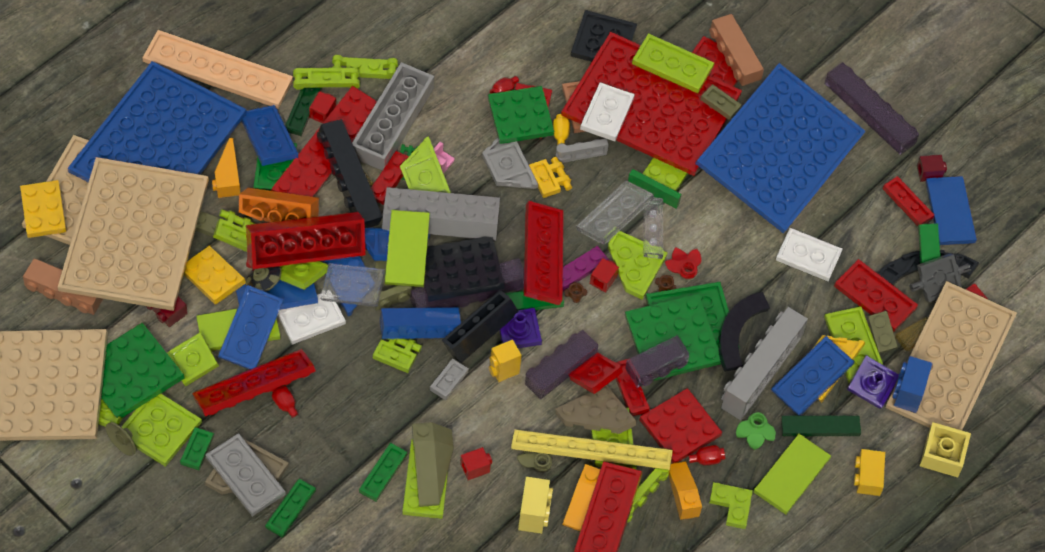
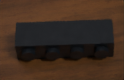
(480, 326)

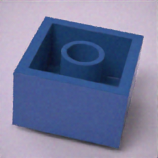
(911, 384)

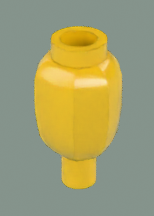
(561, 128)

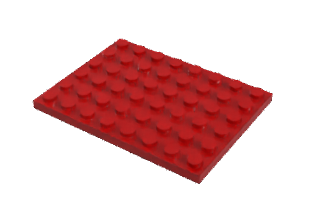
(663, 117)

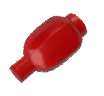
(504, 84)
(284, 400)
(708, 455)

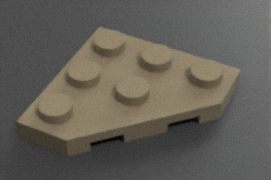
(597, 412)
(273, 463)

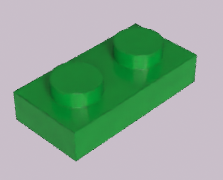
(197, 448)

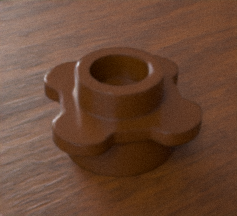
(665, 279)
(575, 287)

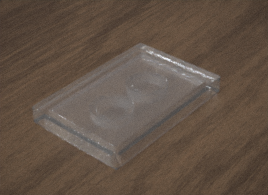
(353, 285)

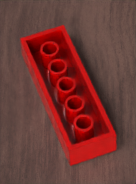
(305, 240)

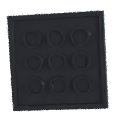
(462, 269)

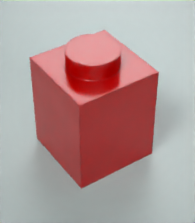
(322, 106)
(604, 275)
(475, 463)

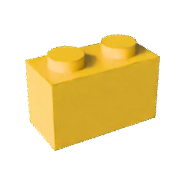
(505, 361)
(870, 472)

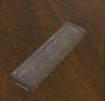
(653, 229)

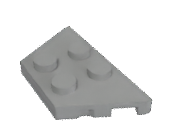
(508, 165)

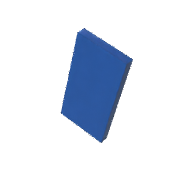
(269, 135)
(951, 210)
(292, 295)
(250, 328)
(812, 376)

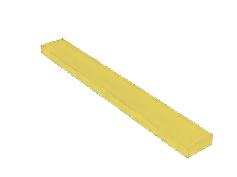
(592, 449)

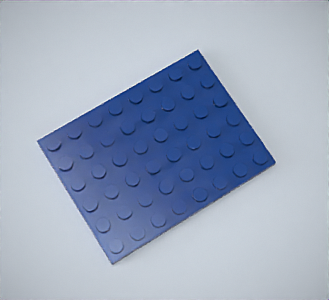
(162, 125)
(780, 147)

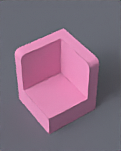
(444, 159)

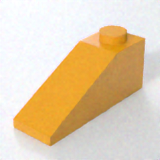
(226, 173)
(684, 491)
(581, 498)

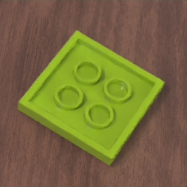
(161, 428)

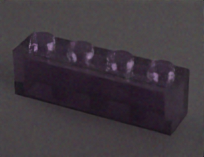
(557, 366)

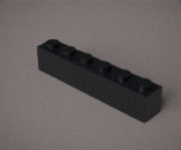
(349, 172)

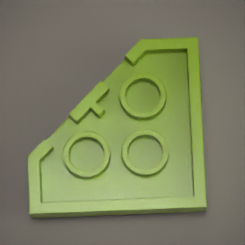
(634, 269)

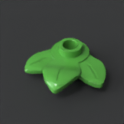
(756, 433)

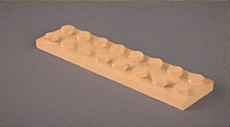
(218, 69)

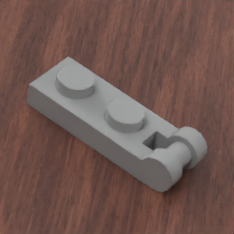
(581, 150)

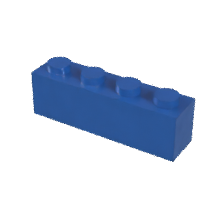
(418, 322)

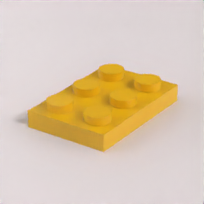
(43, 209)
(213, 275)

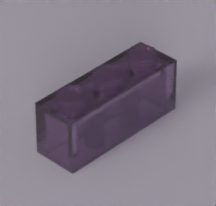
(657, 361)

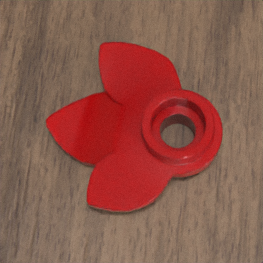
(682, 261)

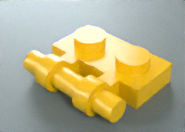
(547, 183)

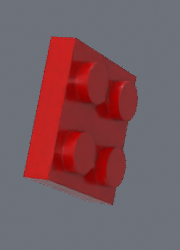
(596, 373)

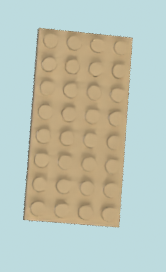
(962, 346)

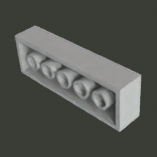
(393, 116)
(449, 212)
(763, 363)

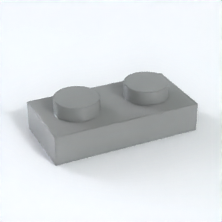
(449, 379)

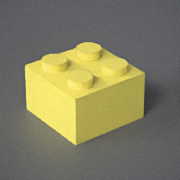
(945, 449)
(535, 505)

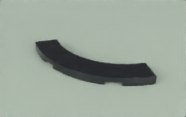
(908, 264)
(732, 326)

